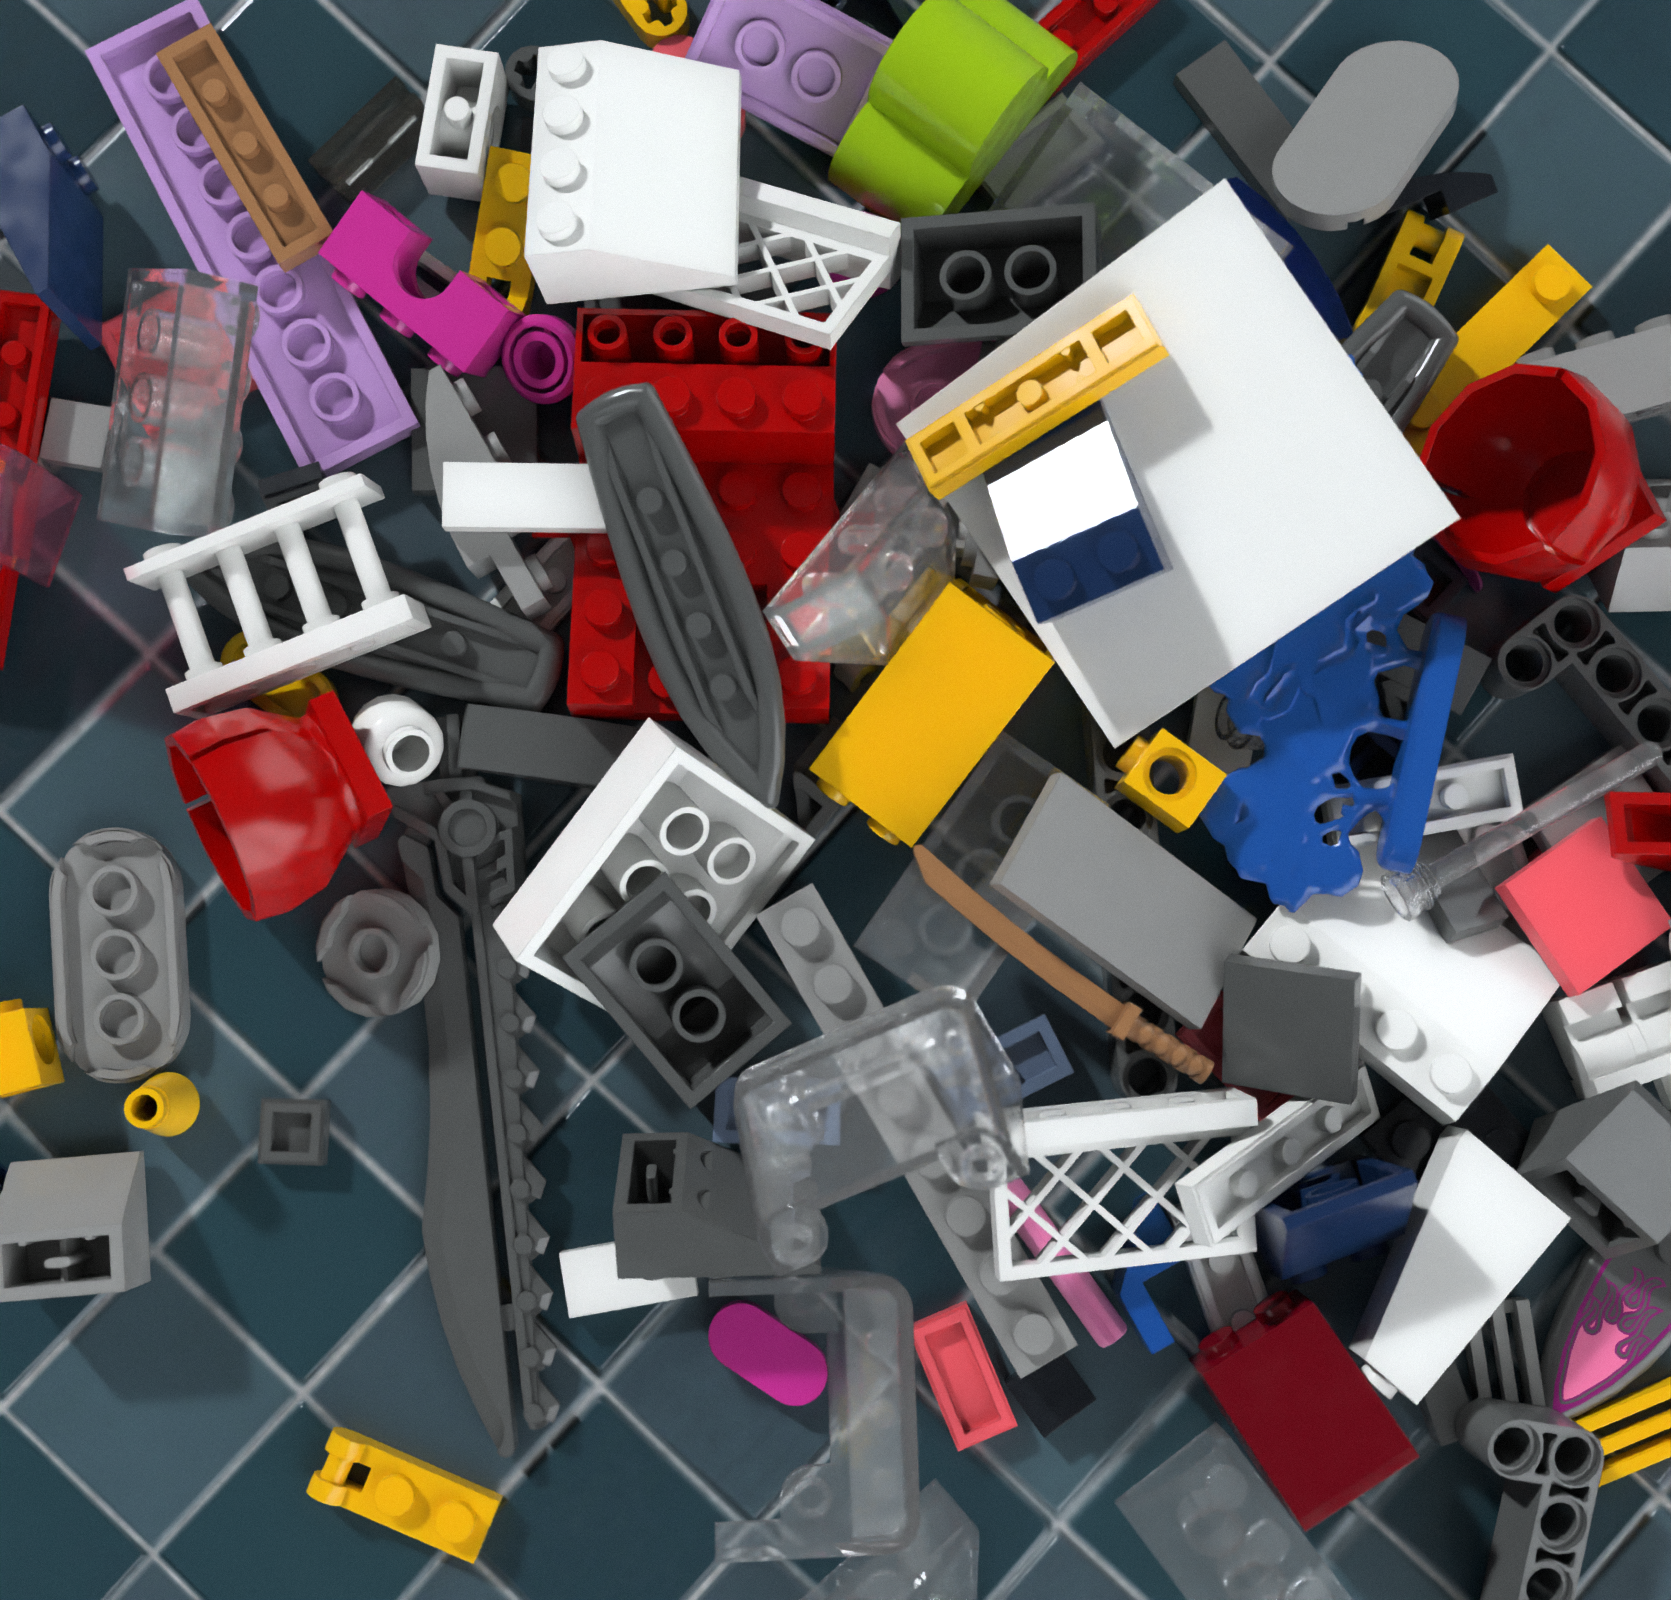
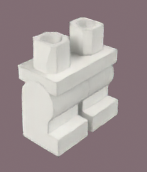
(1616, 1032)

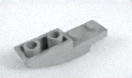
(456, 438)

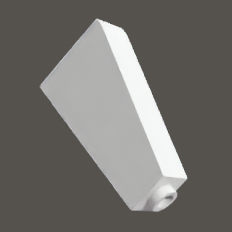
(1462, 1253)

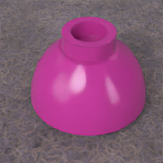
(540, 358)

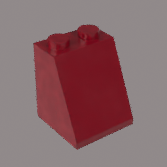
(1301, 1408)

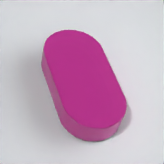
(768, 1353)

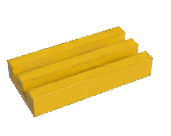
(1622, 1407)

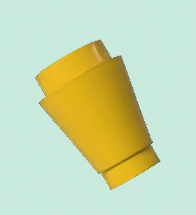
(176, 1104)

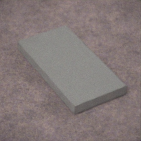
(1123, 901)

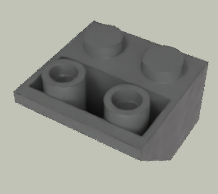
(1606, 1167)

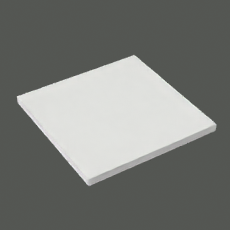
(1252, 454)

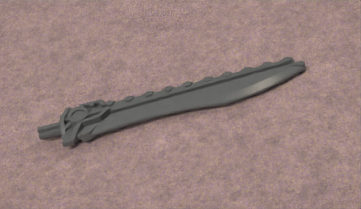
(481, 868)

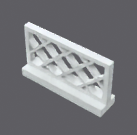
(819, 241)
(1111, 1125)

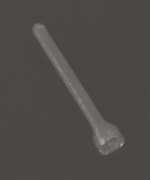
(1415, 892)

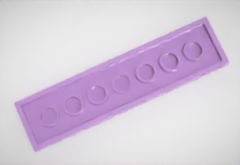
(312, 341)

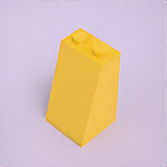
(932, 713)

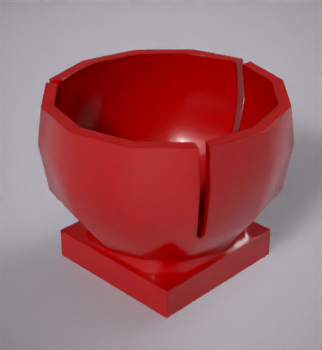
(1539, 476)
(279, 801)

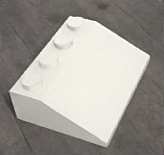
(632, 173)
(650, 815)
(1430, 1010)

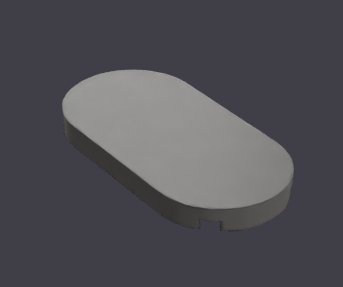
(1365, 135)
(119, 955)

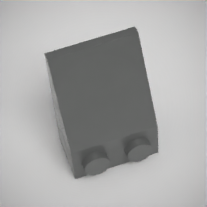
(677, 990)

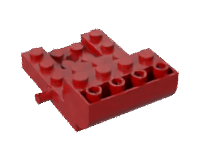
(763, 439)

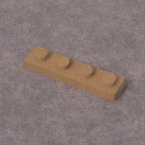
(246, 146)

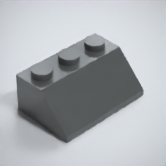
(992, 270)

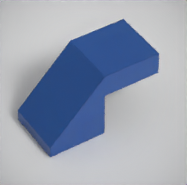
(1129, 1286)

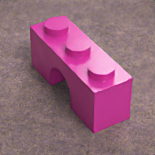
(379, 256)

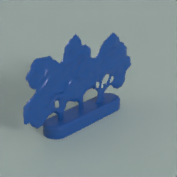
(1308, 706)

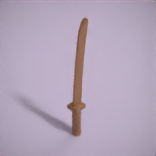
(1121, 1018)

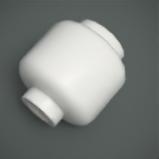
(399, 739)

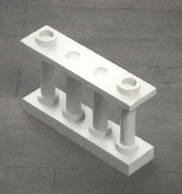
(326, 637)

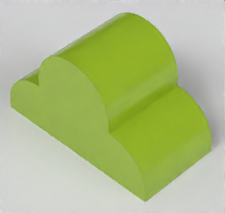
(947, 106)

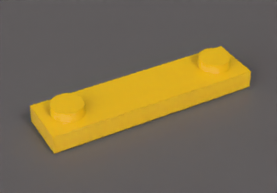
(1501, 333)
(1036, 397)

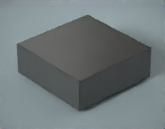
(294, 1131)

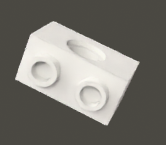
(461, 120)

